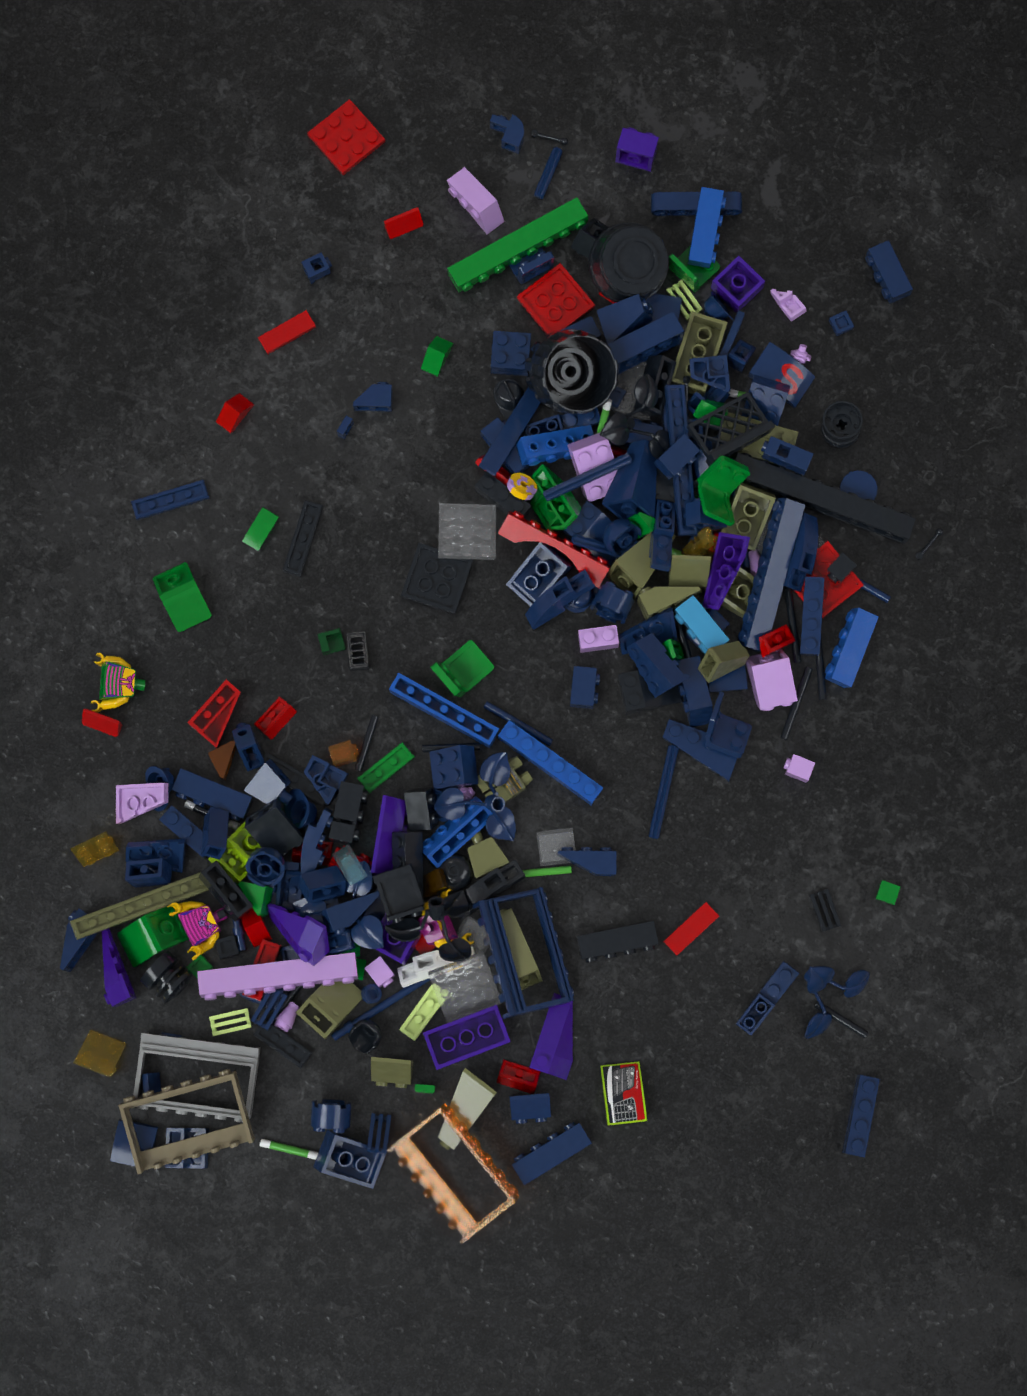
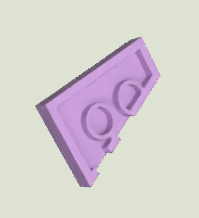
(138, 799)

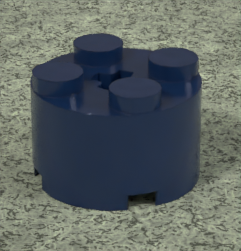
(612, 603)
(330, 1115)

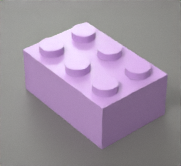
(587, 455)

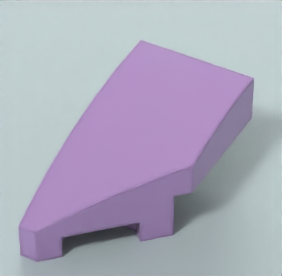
(789, 304)

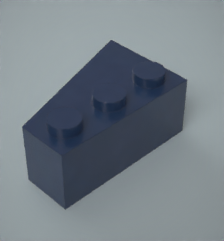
(655, 666)

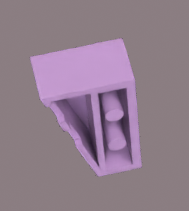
(476, 200)

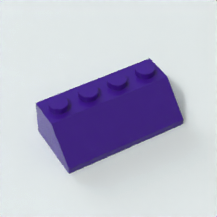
(391, 820)

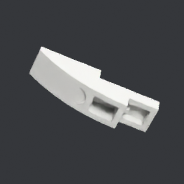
(421, 965)

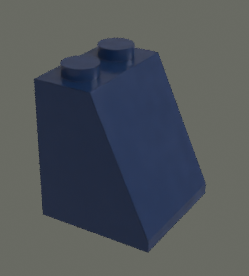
(624, 317)

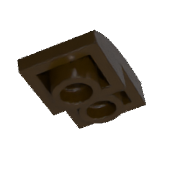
(434, 882)

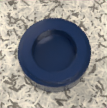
(371, 993)

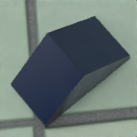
(740, 355)

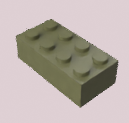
(701, 339)
(755, 448)

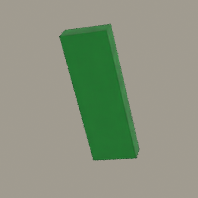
(386, 767)

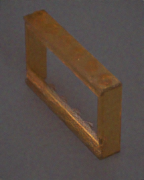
(436, 1187)

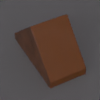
(222, 758)

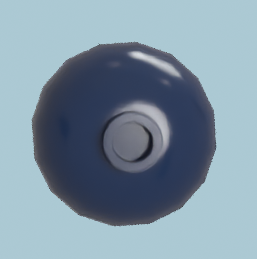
(621, 534)
(265, 866)

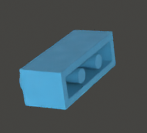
(700, 624)

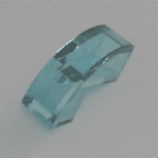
(349, 865)

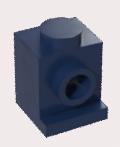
(310, 264)

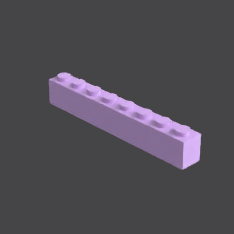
(276, 975)

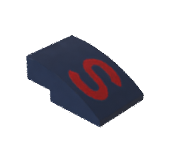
(783, 368)

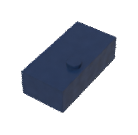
(647, 341)

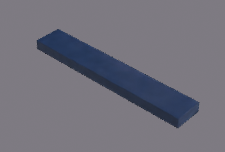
(510, 433)

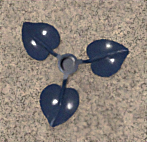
(502, 822)
(369, 930)
(817, 980)

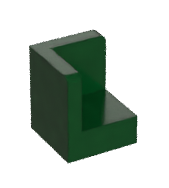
(331, 641)

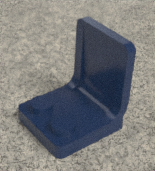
(533, 266)
(726, 733)

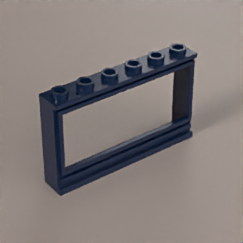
(503, 959)

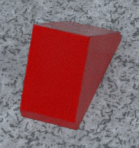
(233, 412)
(255, 928)

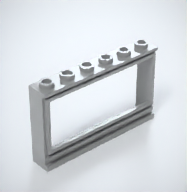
(198, 1050)

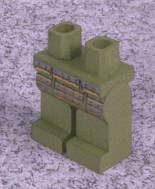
(514, 785)

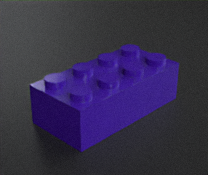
(466, 1037)

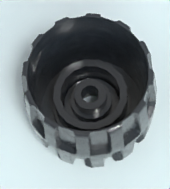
(591, 376)

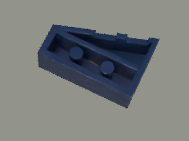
(695, 693)

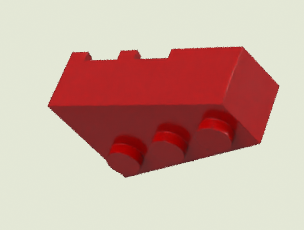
(215, 713)

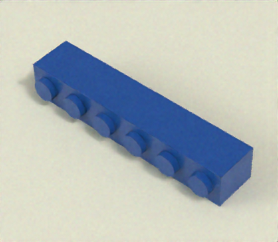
(444, 710)
(550, 762)

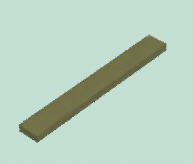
(137, 906)

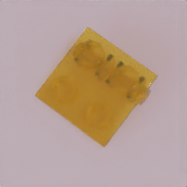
(702, 545)
(94, 849)
(100, 1053)

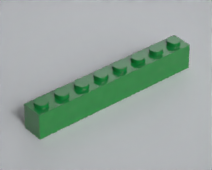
(518, 245)

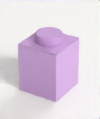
(799, 768)
(380, 972)

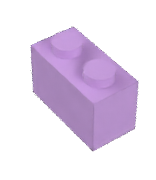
(598, 638)

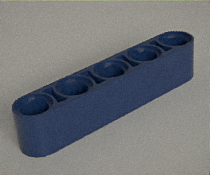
(687, 202)

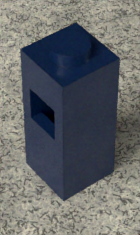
(786, 455)
(215, 833)

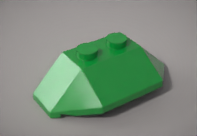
(556, 513)

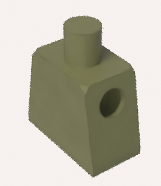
(485, 855)

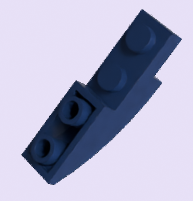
(563, 422)
(661, 536)
(804, 553)
(556, 597)
(311, 853)
(767, 998)

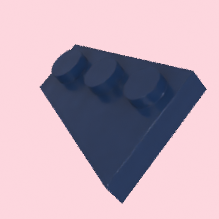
(661, 625)
(170, 850)

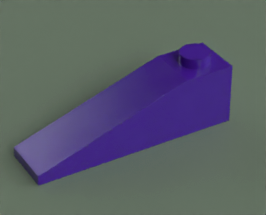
(727, 560)
(303, 934)
(116, 980)
(555, 1044)

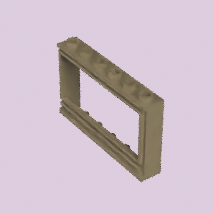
(192, 1146)

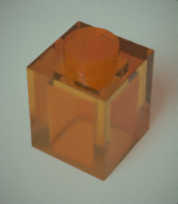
(343, 753)

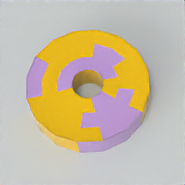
(522, 486)

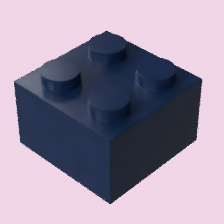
(510, 353)
(769, 397)
(453, 767)

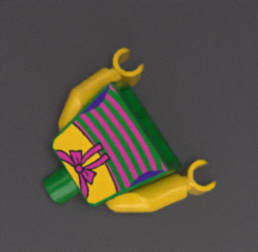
(116, 682)

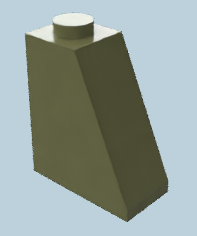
(722, 660)

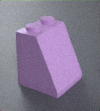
(771, 680)

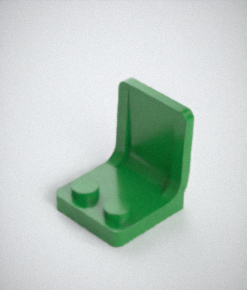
(691, 275)
(717, 485)
(181, 597)
(463, 669)
(152, 935)

